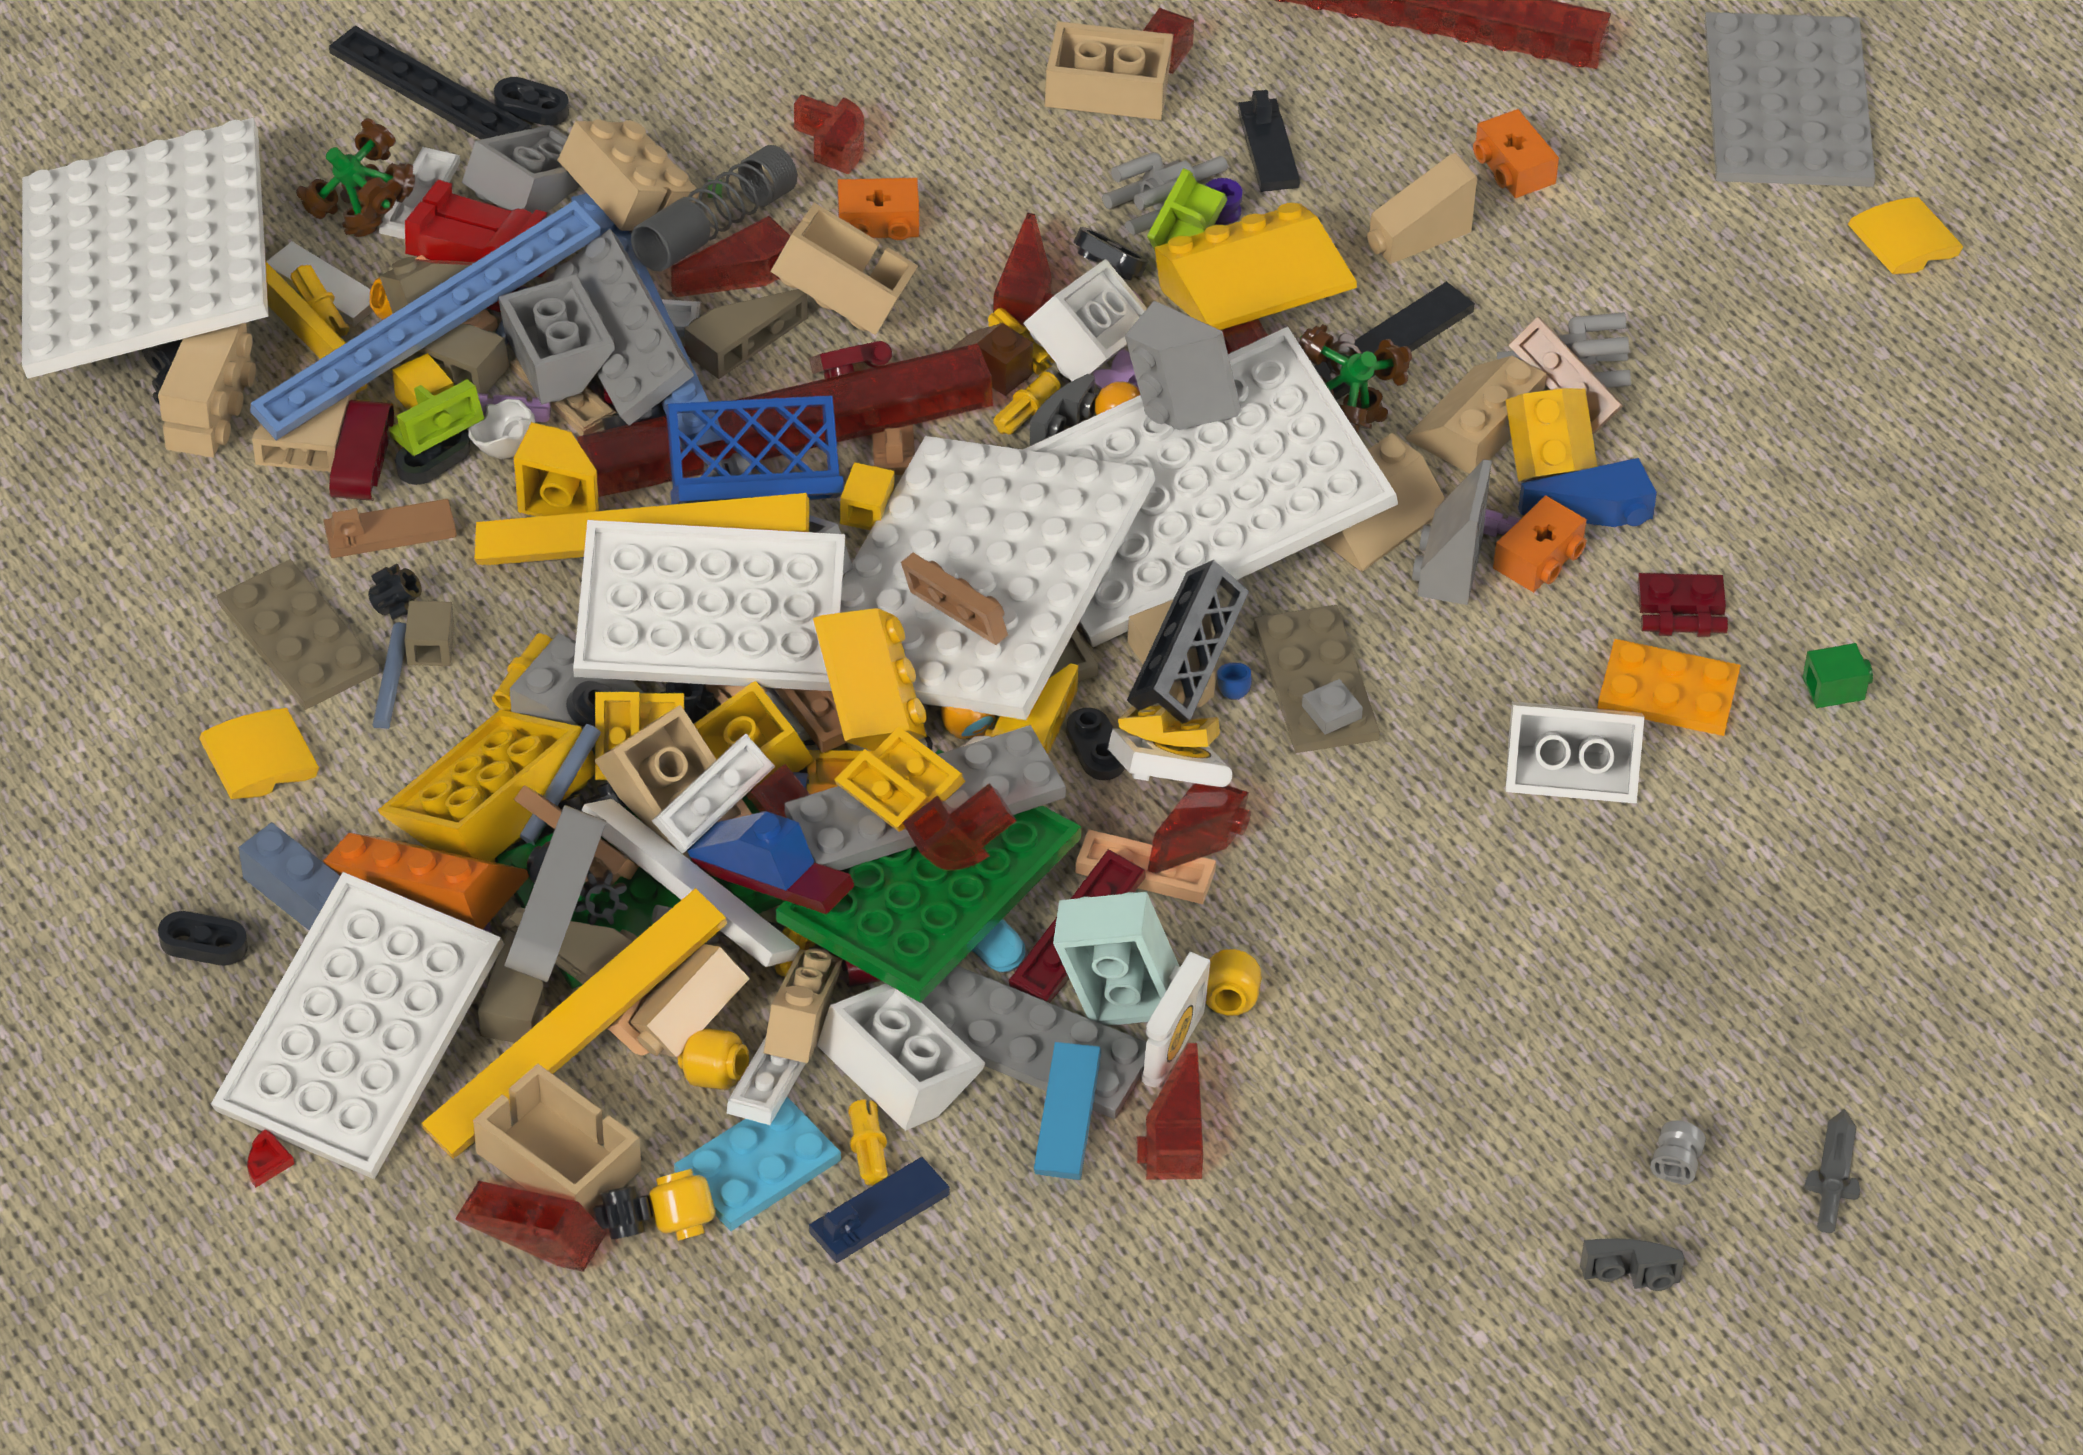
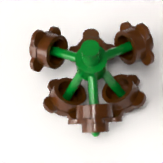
(360, 183)
(1355, 369)

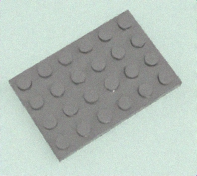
(1788, 99)

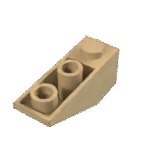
(802, 1005)

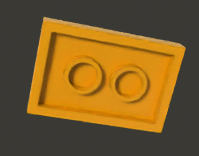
(1669, 686)

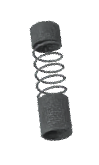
(683, 224)

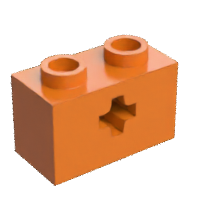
(1515, 153)
(880, 206)
(1540, 544)

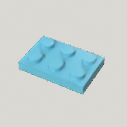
(760, 1163)

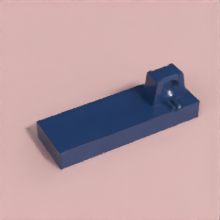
(879, 1209)

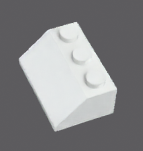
(1574, 752)
(898, 1054)

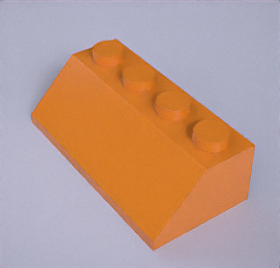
(438, 879)

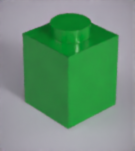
(1837, 675)

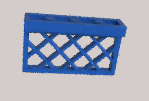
(725, 487)

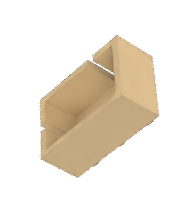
(623, 170)
(828, 263)
(206, 389)
(556, 1141)

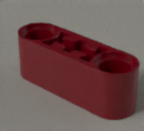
(361, 449)

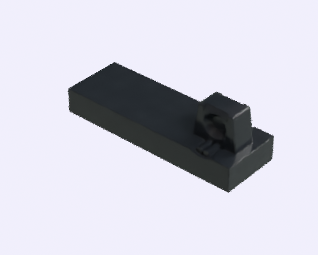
(1268, 143)

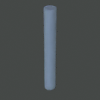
(390, 677)
(563, 779)

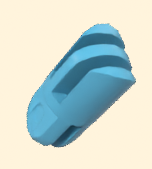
(1001, 948)

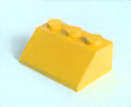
(870, 676)

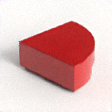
(267, 1158)

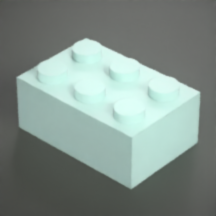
(1114, 955)

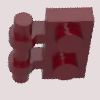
(842, 360)
(1682, 594)

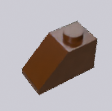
(1005, 353)

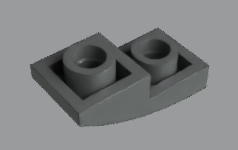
(1064, 409)
(1646, 1262)

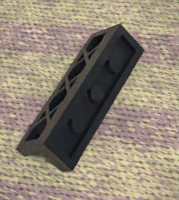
(1176, 637)

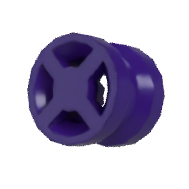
(1232, 209)

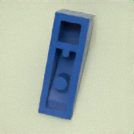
(1601, 494)
(757, 847)

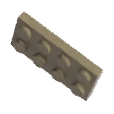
(298, 634)
(1305, 653)

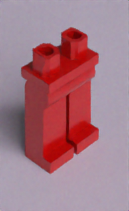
(462, 228)

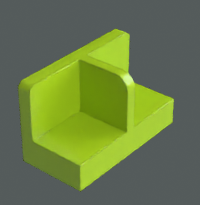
(1187, 210)
(437, 417)

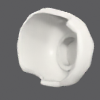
(502, 428)

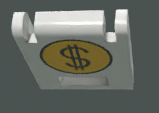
(1186, 764)
(1175, 1018)

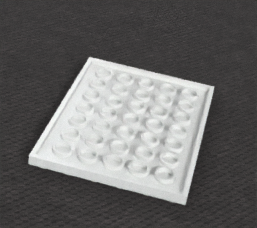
(142, 247)
(1229, 487)
(1016, 529)

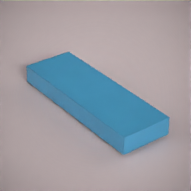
(1067, 1110)

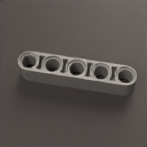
(555, 894)

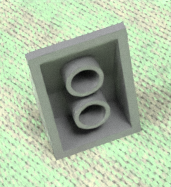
(520, 170)
(1454, 540)
(550, 680)

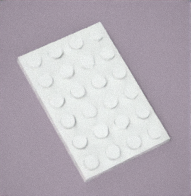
(706, 604)
(358, 1025)

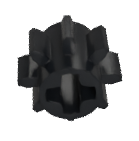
(394, 590)
(696, 698)
(604, 909)
(623, 1212)

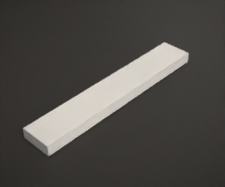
(683, 876)

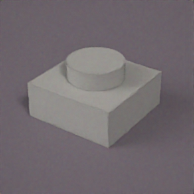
(1332, 706)

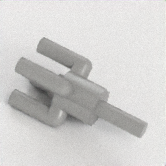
(1154, 186)
(1596, 350)

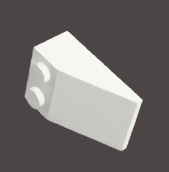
(1086, 321)

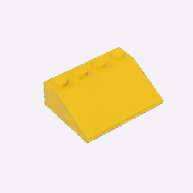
(1252, 267)
(469, 793)

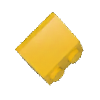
(1551, 433)
(553, 474)
(758, 717)

